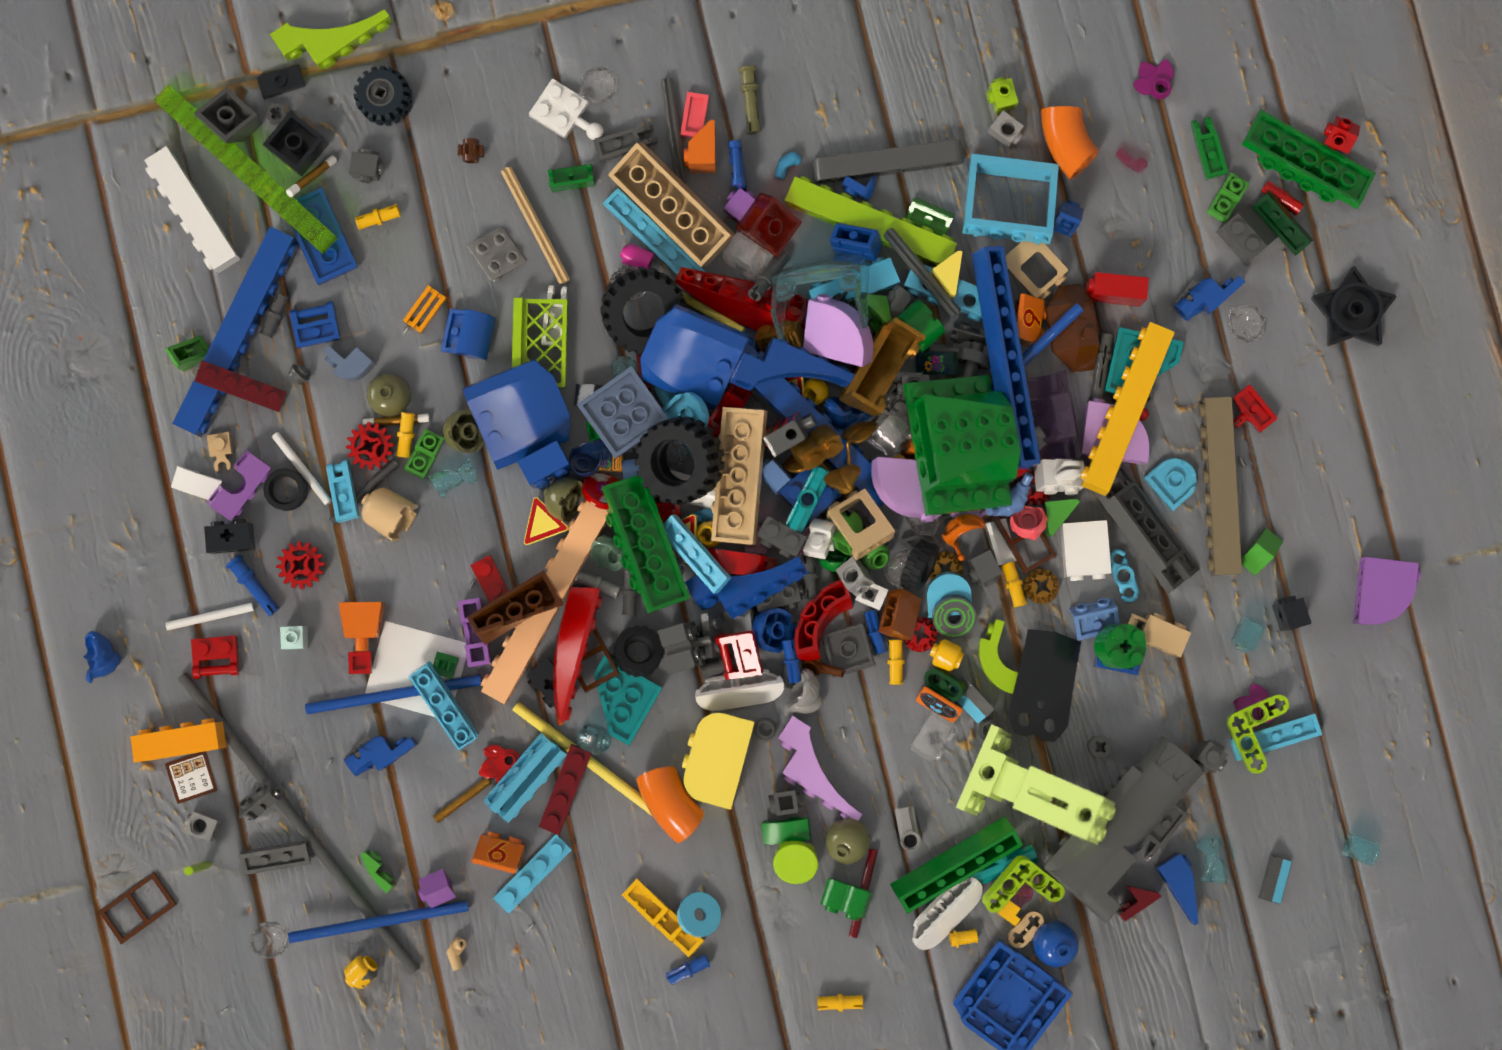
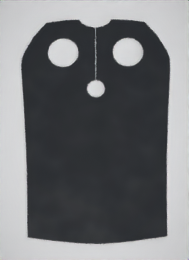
(1046, 676)

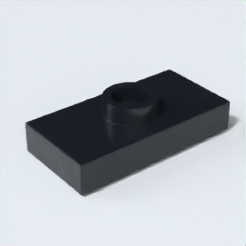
(281, 81)

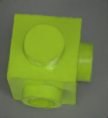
(1002, 95)

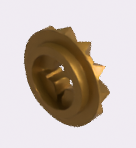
(944, 558)
(1030, 586)

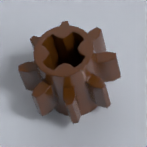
(470, 150)

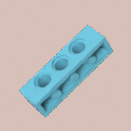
(964, 289)

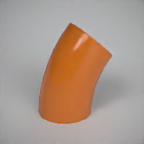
(1068, 139)
(670, 802)

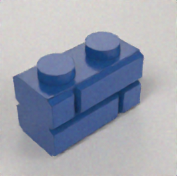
(856, 241)

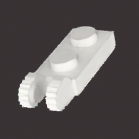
(556, 310)

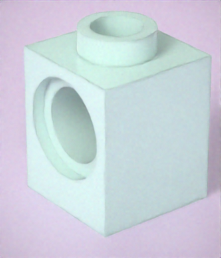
(294, 637)

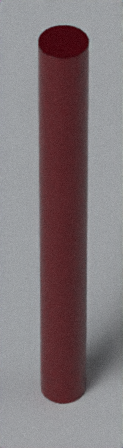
(865, 883)

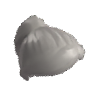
(804, 695)

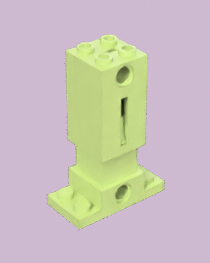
(1033, 791)

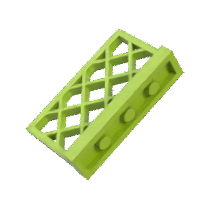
(520, 333)

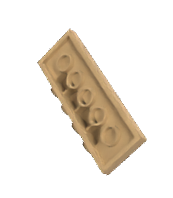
(739, 488)

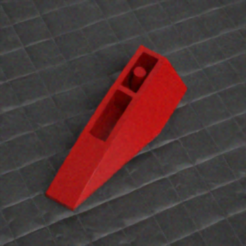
(731, 298)
(571, 645)

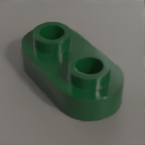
(946, 685)

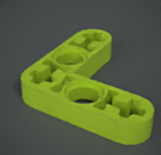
(1248, 723)
(1025, 876)

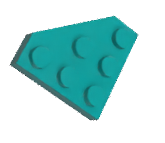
(1123, 346)
(625, 701)

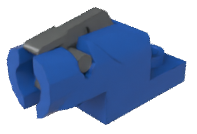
(1205, 296)
(376, 752)

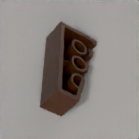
(515, 607)

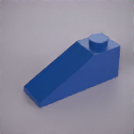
(1068, 218)
(1180, 881)

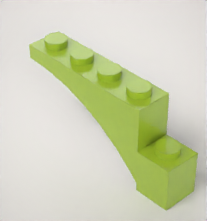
(328, 44)

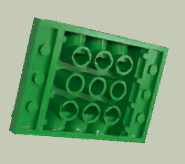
(962, 444)

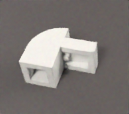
(820, 538)

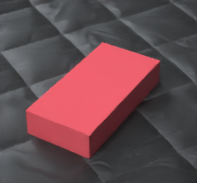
(694, 114)

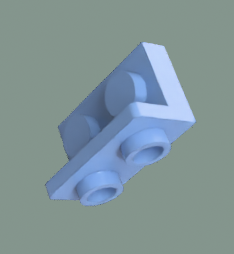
(1093, 617)

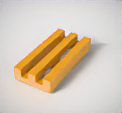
(418, 303)

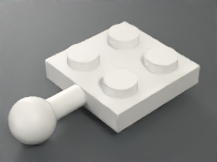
(562, 109)

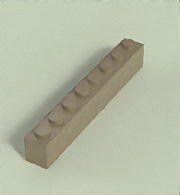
(1221, 486)

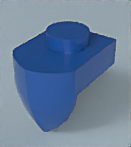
(856, 189)

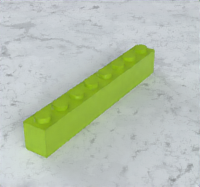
(836, 208)

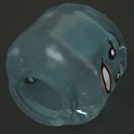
(593, 739)

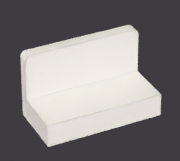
(997, 543)

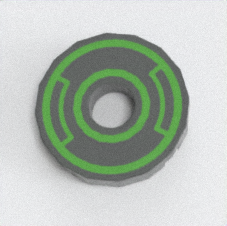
(956, 628)

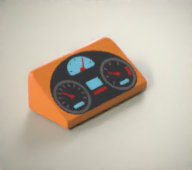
(938, 704)

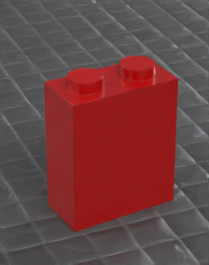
(1117, 289)

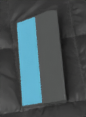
(974, 703)
(1275, 879)

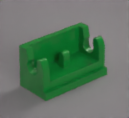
(571, 178)

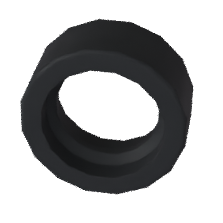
(268, 489)

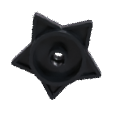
(1369, 307)

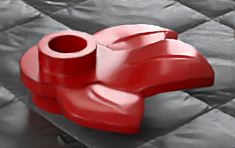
(496, 763)

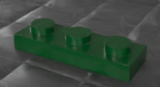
(1282, 223)

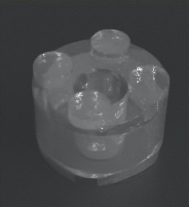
(891, 433)

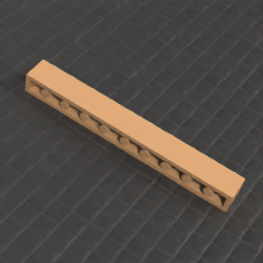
(563, 573)

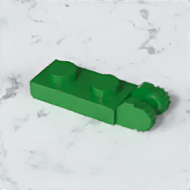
(1209, 150)

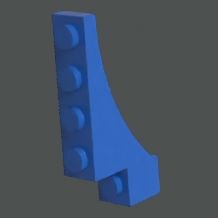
(784, 362)
(747, 590)

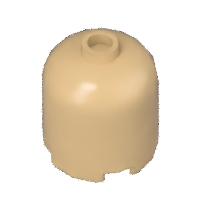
(388, 512)

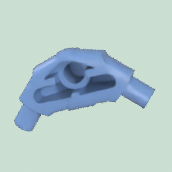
(1019, 497)

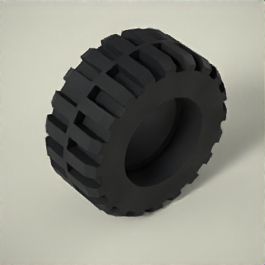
(619, 293)
(653, 460)

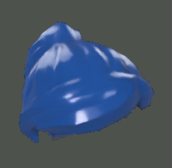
(843, 414)
(99, 656)

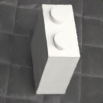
(1085, 550)

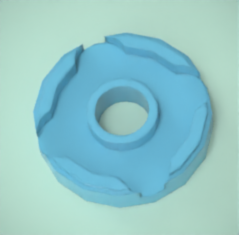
(710, 910)

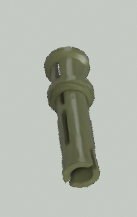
(750, 89)

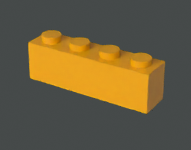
(179, 741)

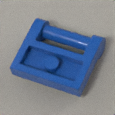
(736, 161)
(317, 331)

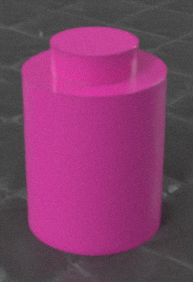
(636, 256)

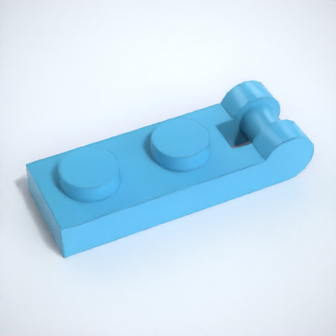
(342, 491)

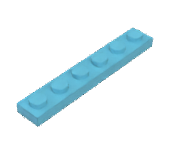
(649, 233)

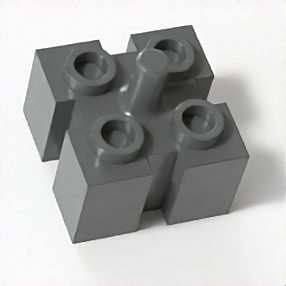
(683, 646)

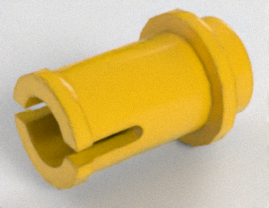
(963, 937)

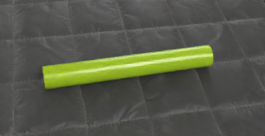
(195, 868)

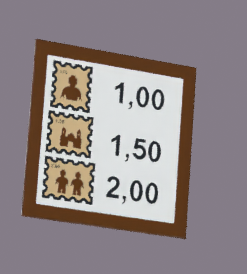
(191, 777)

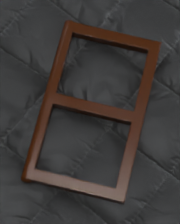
(1010, 543)
(602, 646)
(128, 894)

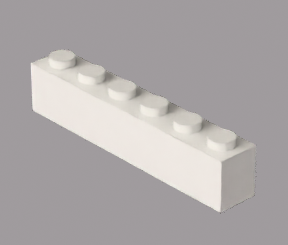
(192, 210)

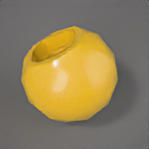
(816, 390)
(704, 534)

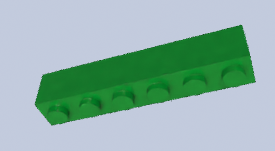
(956, 864)

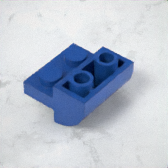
(468, 333)

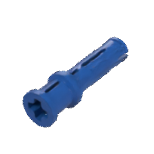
(246, 577)

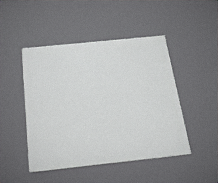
(402, 652)

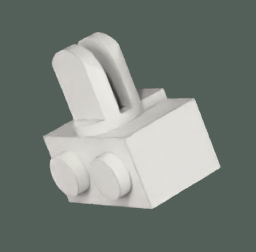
(1059, 476)

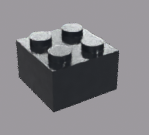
(296, 143)

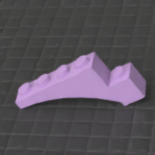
(806, 771)

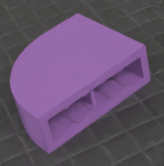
(1384, 589)

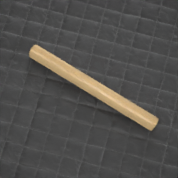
(535, 225)

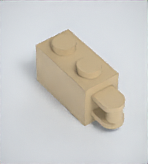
(1161, 634)

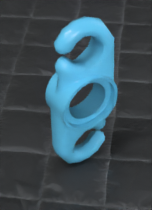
(1131, 583)

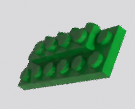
(1307, 161)
(644, 544)

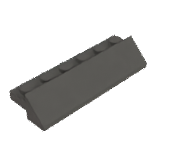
(1147, 531)

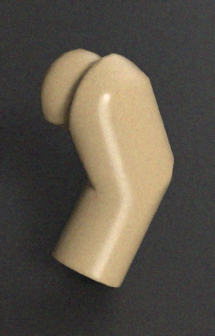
(454, 952)

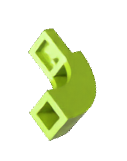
(990, 662)

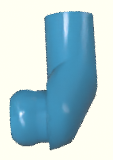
(786, 161)
(704, 515)

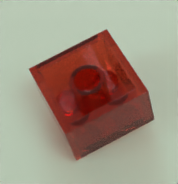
(769, 224)

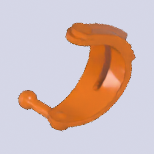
(959, 526)

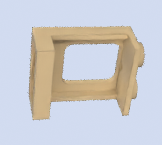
(1021, 254)
(869, 538)

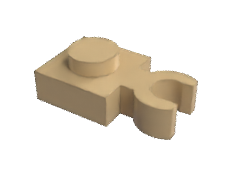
(220, 446)

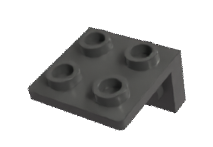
(721, 623)

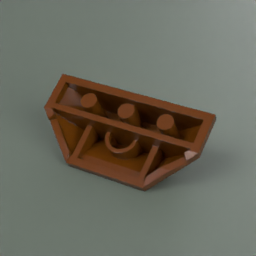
(1079, 342)

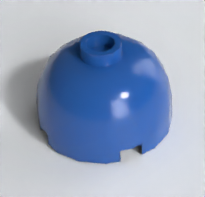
(771, 627)
(1055, 944)

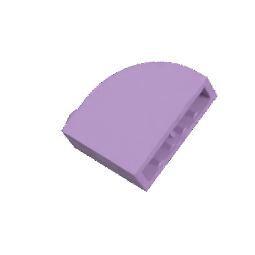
(837, 332)
(1094, 418)
(899, 486)

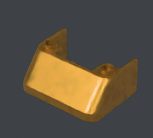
(891, 347)

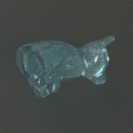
(448, 479)
(1214, 865)

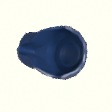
(587, 457)

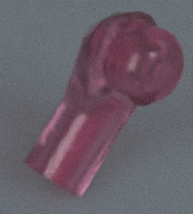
(1130, 162)

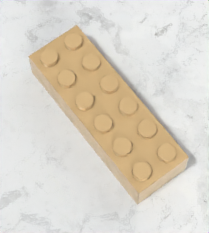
(671, 204)

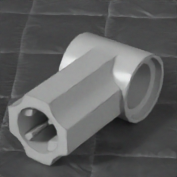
(907, 825)

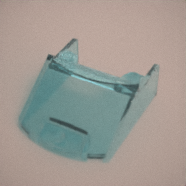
(848, 268)

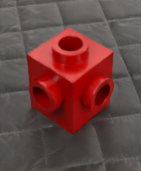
(1341, 134)

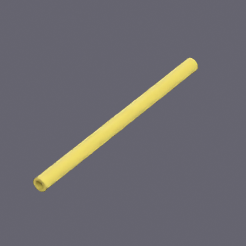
(593, 764)

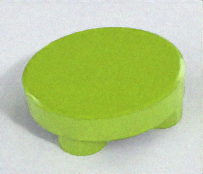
(795, 862)

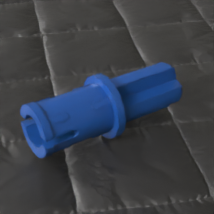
(877, 638)
(791, 660)
(687, 969)

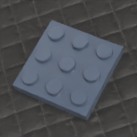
(622, 412)

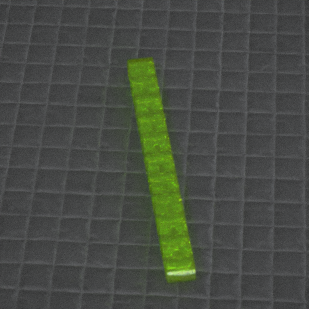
(247, 171)

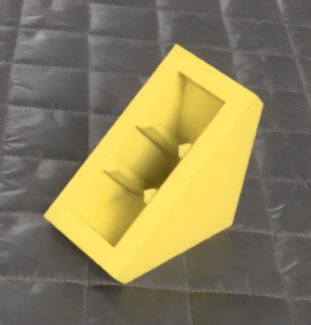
(948, 273)

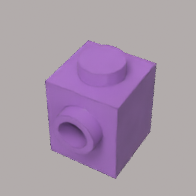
(738, 203)
(436, 888)

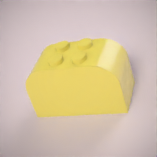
(716, 758)

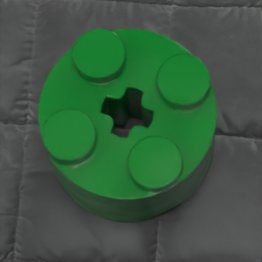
(920, 318)
(1120, 646)

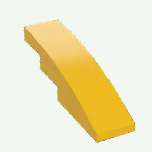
(661, 917)

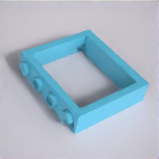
(1016, 169)

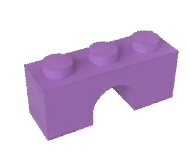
(230, 502)
(476, 652)

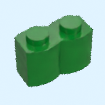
(846, 898)

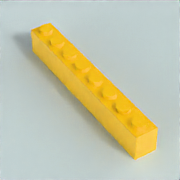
(1127, 408)

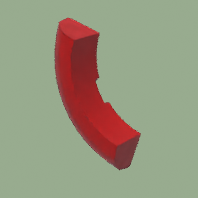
(816, 616)

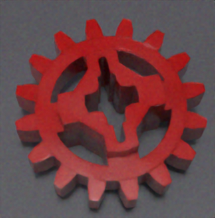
(366, 437)
(294, 572)

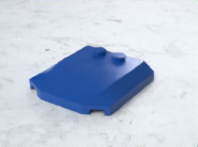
(691, 354)
(518, 412)
(1010, 999)

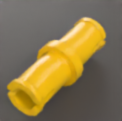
(378, 216)
(405, 434)
(1014, 584)
(895, 661)
(839, 1002)

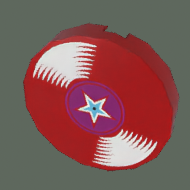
(593, 490)

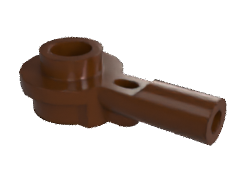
(818, 667)

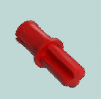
(1283, 197)

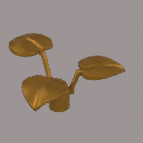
(843, 477)

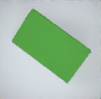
(929, 215)

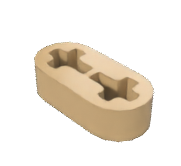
(1022, 924)

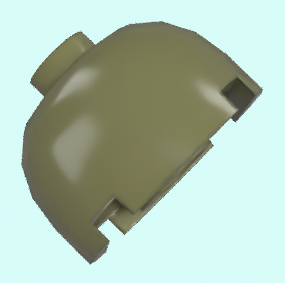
(388, 395)
(462, 432)
(562, 498)
(847, 841)

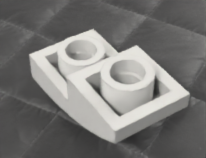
(194, 482)

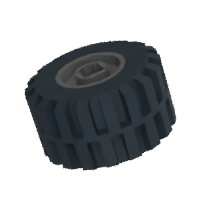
(383, 96)

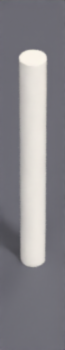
(302, 469)
(205, 617)

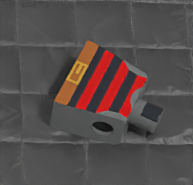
(788, 432)

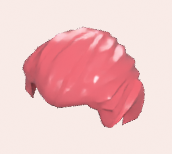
(1029, 522)

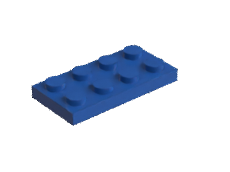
(338, 258)

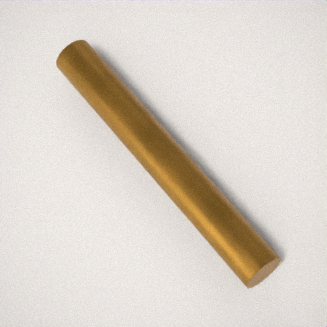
(461, 800)

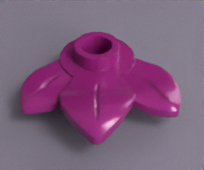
(1154, 76)
(1256, 694)

